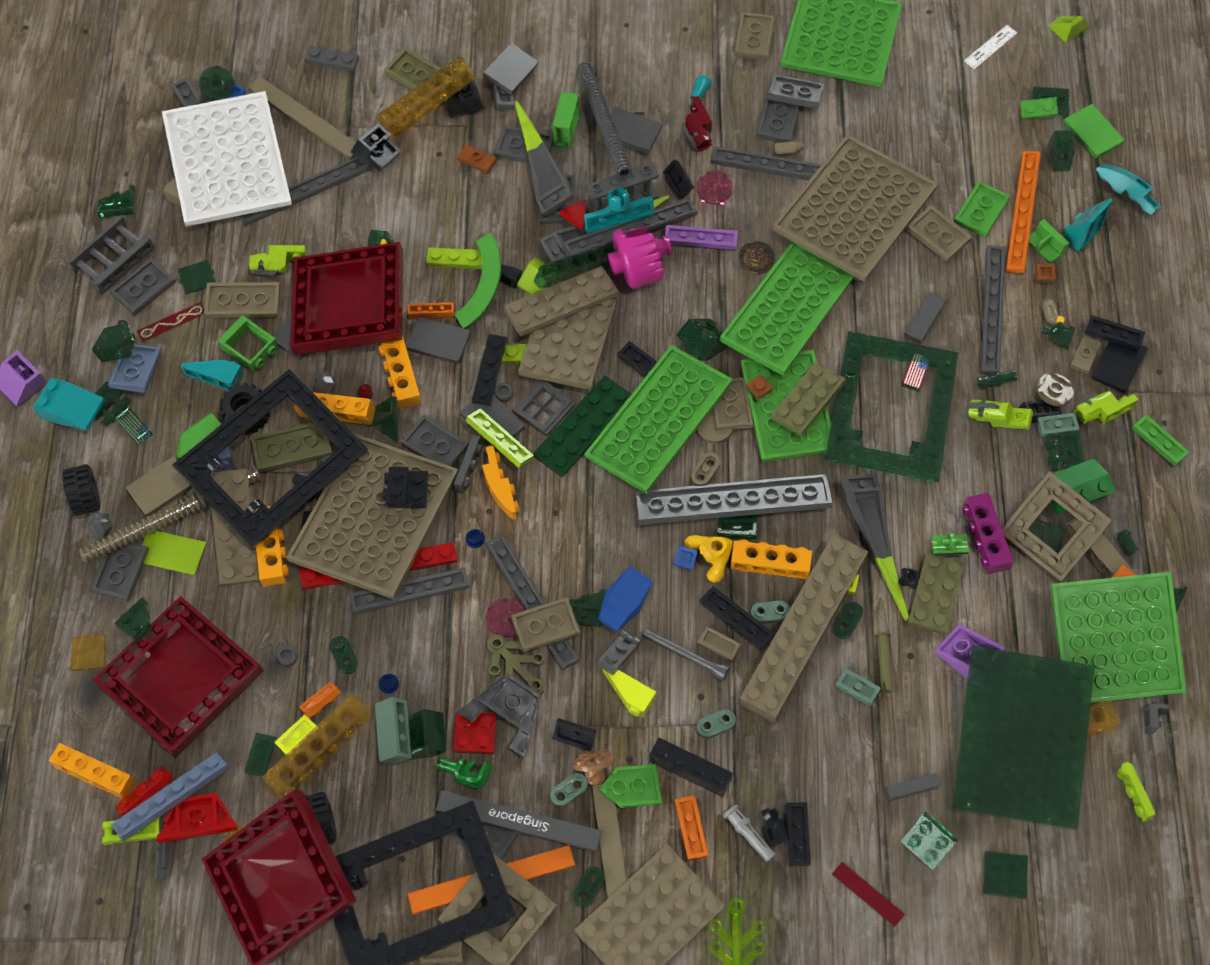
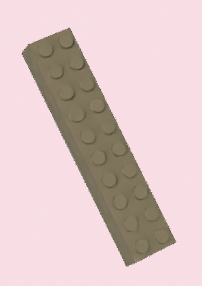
(803, 629)

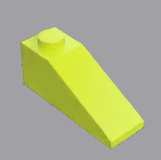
(633, 694)

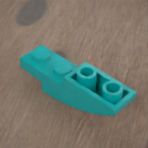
(1125, 181)

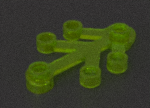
(735, 942)

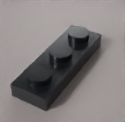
(1115, 332)
(798, 834)

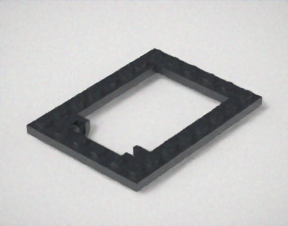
(200, 462)
(353, 862)

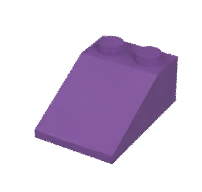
(957, 648)

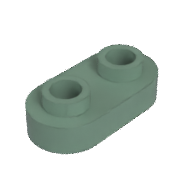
(770, 613)
(717, 725)
(568, 790)

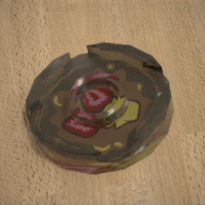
(756, 258)

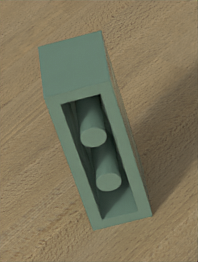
(393, 731)

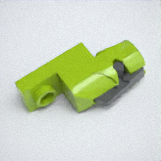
(276, 260)
(1104, 407)
(1000, 414)

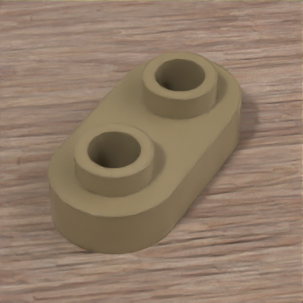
(705, 471)

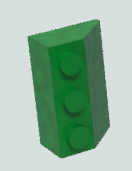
(1087, 479)

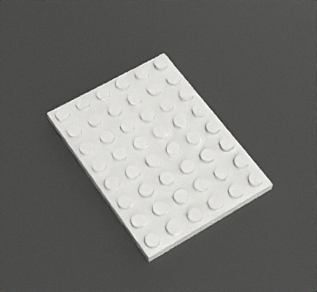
(226, 158)

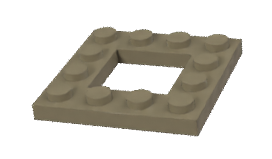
(1055, 489)
(537, 911)

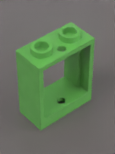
(566, 120)
(236, 332)

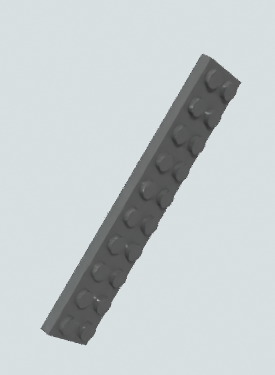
(733, 499)

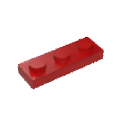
(144, 791)

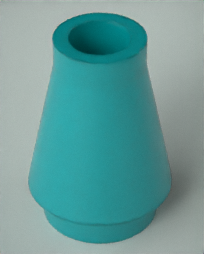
(701, 86)

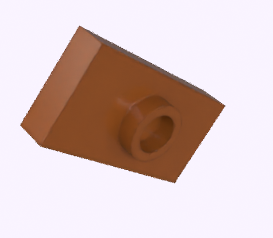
(476, 159)

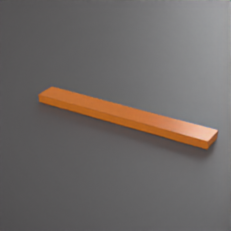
(1023, 212)
(528, 868)

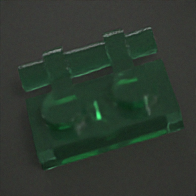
(111, 396)
(1070, 450)

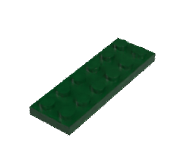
(581, 426)

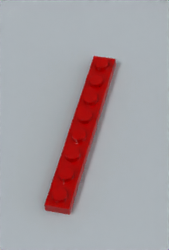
(426, 558)

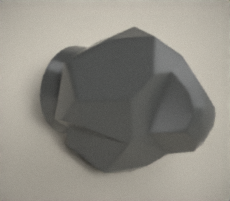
(324, 383)
(100, 525)

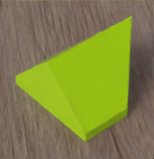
(1068, 27)
(527, 279)

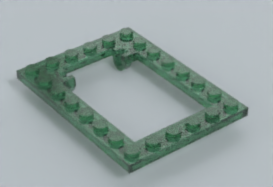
(923, 458)

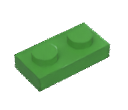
(1038, 108)

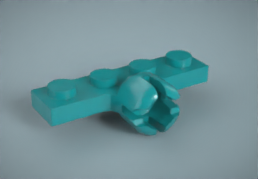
(618, 211)

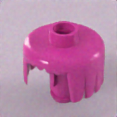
(636, 256)

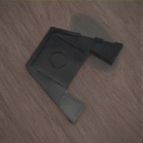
(512, 702)

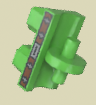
(949, 544)

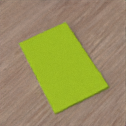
(173, 552)

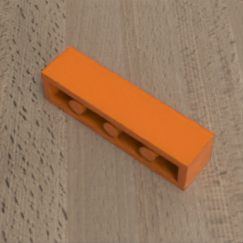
(431, 310)

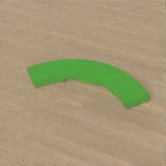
(488, 283)

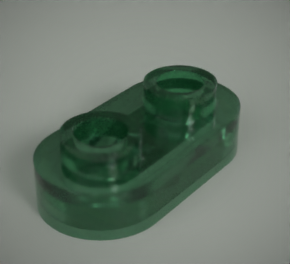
(849, 619)
(342, 654)
(588, 887)

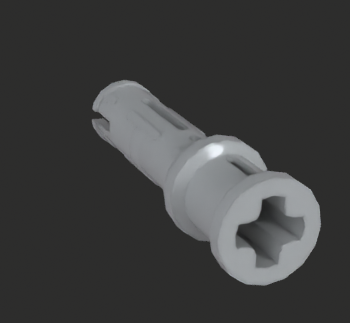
(743, 826)

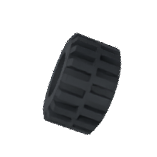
(237, 397)
(81, 490)
(322, 810)

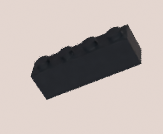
(690, 767)

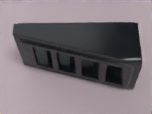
(510, 275)
(1037, 405)

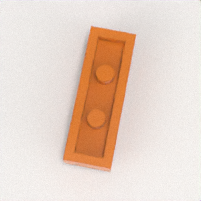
(691, 828)

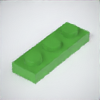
(1160, 440)

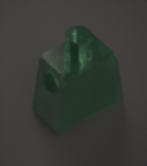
(1061, 143)
(114, 342)

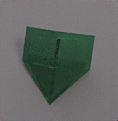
(387, 418)

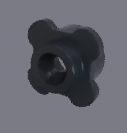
(909, 573)

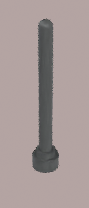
(719, 670)

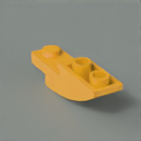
(499, 486)

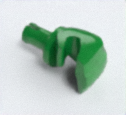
(463, 772)

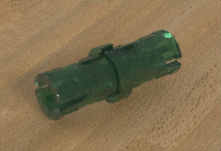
(997, 379)

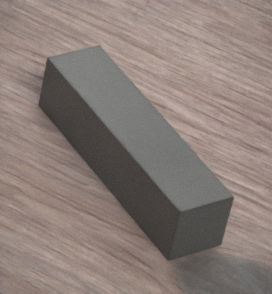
(912, 787)

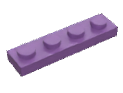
(702, 237)

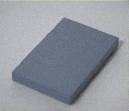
(135, 371)

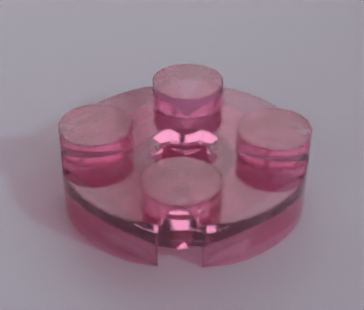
(712, 196)
(494, 616)

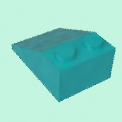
(1086, 225)
(68, 404)

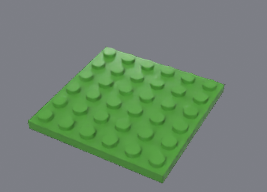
(842, 38)
(1124, 631)

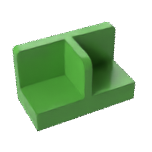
(1048, 242)

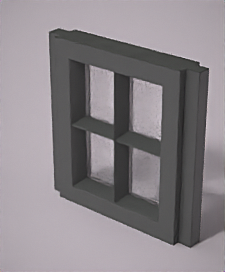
(543, 407)

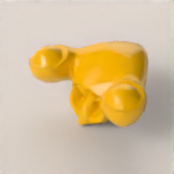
(715, 551)

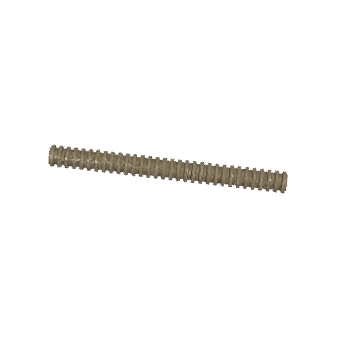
(150, 524)

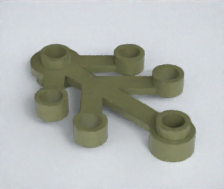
(514, 661)

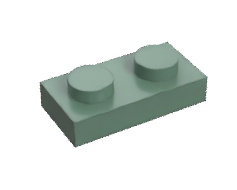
(1057, 424)
(857, 687)

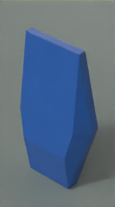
(624, 599)

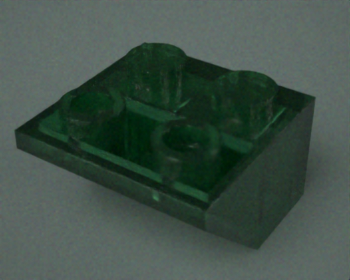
(702, 338)

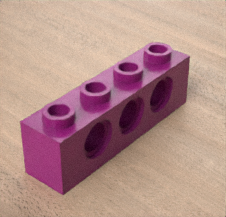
(983, 505)

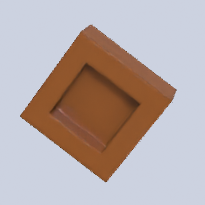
(1045, 273)
(759, 387)

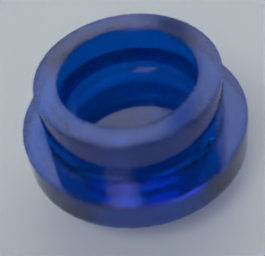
(475, 538)
(388, 683)

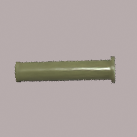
(885, 661)

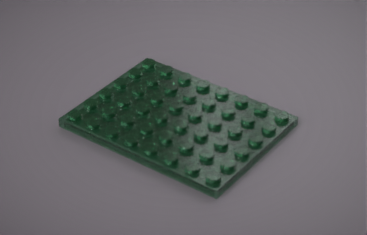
(1023, 737)

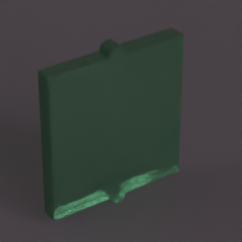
(196, 276)
(1048, 533)

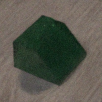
(426, 734)

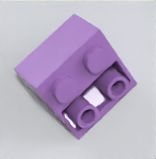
(19, 378)

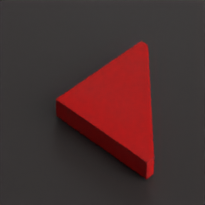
(575, 213)

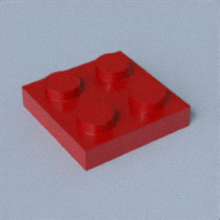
(475, 737)

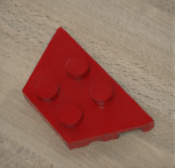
(196, 818)

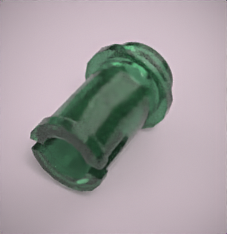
(1127, 542)

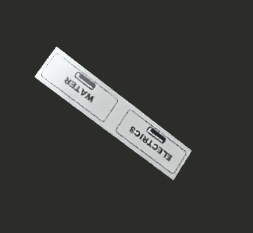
(990, 46)

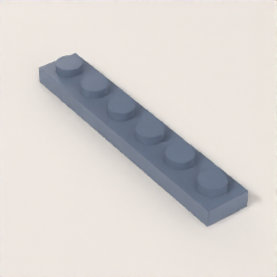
(169, 796)

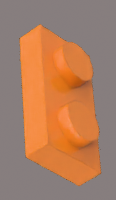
(320, 699)

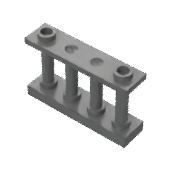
(640, 175)
(122, 265)

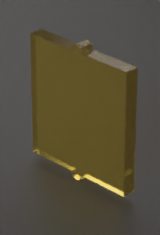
(88, 652)

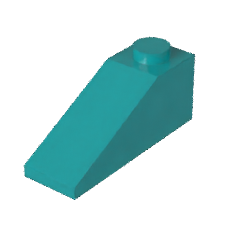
(215, 372)

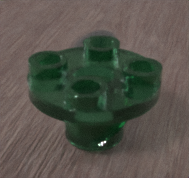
(216, 83)

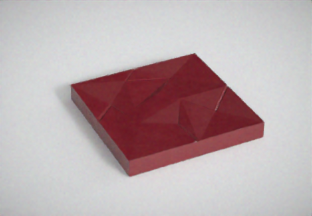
(347, 298)
(178, 676)
(278, 879)

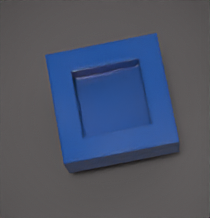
(685, 557)

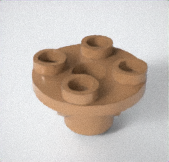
(593, 765)

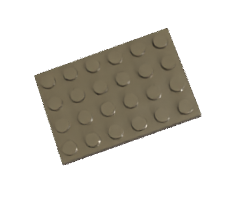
(569, 348)
(650, 914)

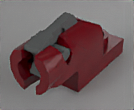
(698, 126)

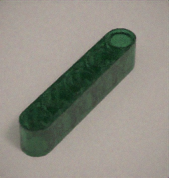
(572, 266)

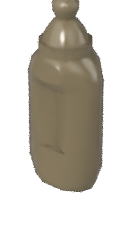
(788, 147)
(1050, 311)

